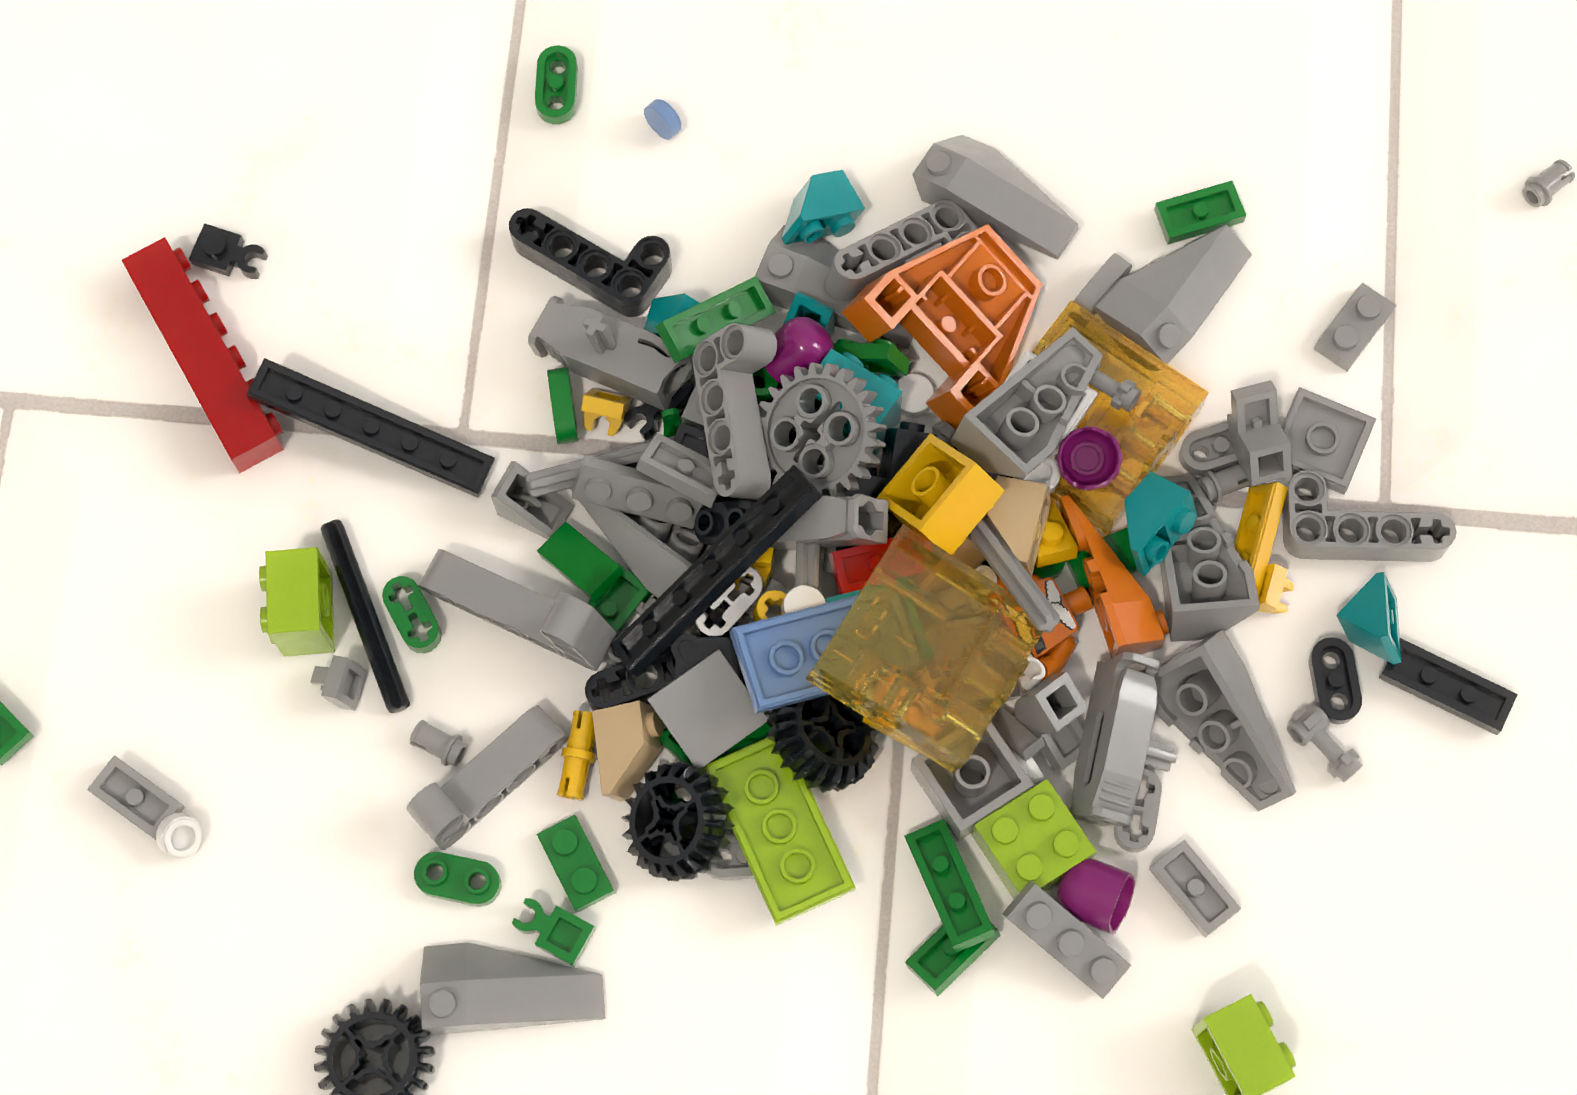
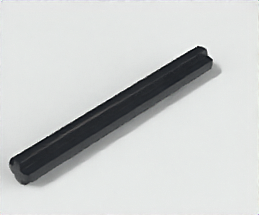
(365, 616)

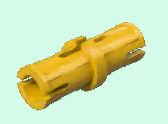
(577, 756)

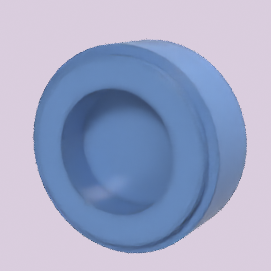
(662, 119)

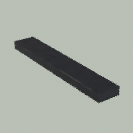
(370, 427)
(715, 570)

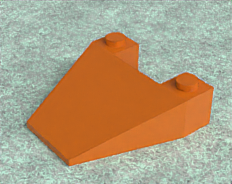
(962, 307)

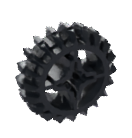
(814, 744)
(691, 825)
(358, 1073)

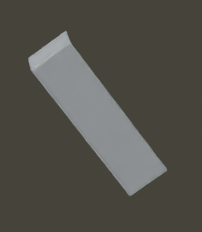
(1016, 734)

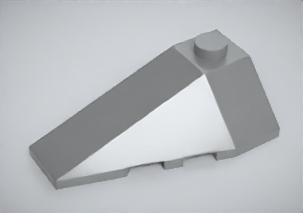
(993, 194)
(804, 269)
(1175, 293)
(1028, 413)
(650, 547)
(1204, 576)
(1218, 710)
(493, 989)

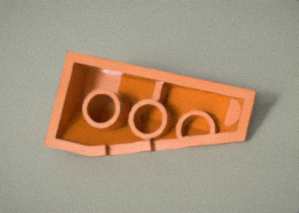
(1117, 598)

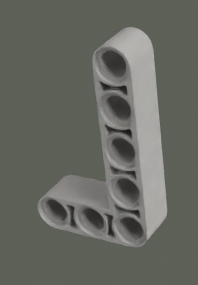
(560, 626)

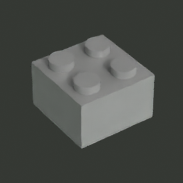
(976, 789)

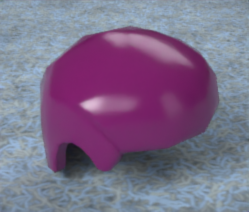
(1089, 458)

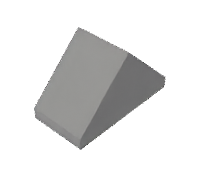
(538, 514)

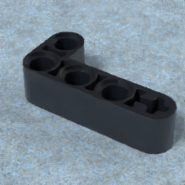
(588, 256)
(662, 667)

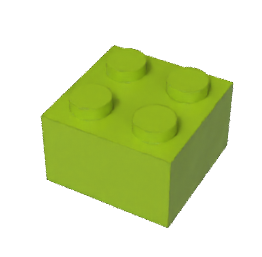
(298, 601)
(1032, 840)
(1244, 1048)

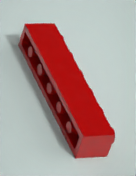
(202, 354)

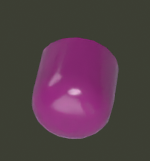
(799, 344)
(1092, 891)

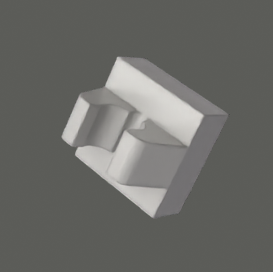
(340, 682)

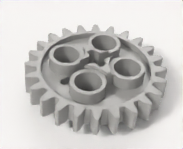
(822, 430)

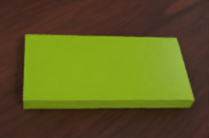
(780, 832)

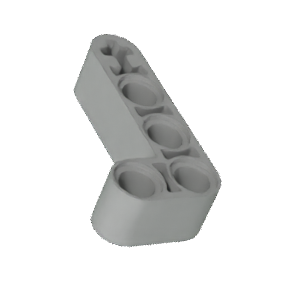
(892, 245)
(730, 407)
(1364, 524)
(487, 779)

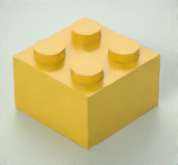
(941, 494)

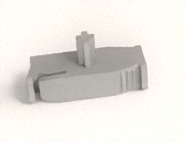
(609, 352)
(833, 523)
(1117, 741)

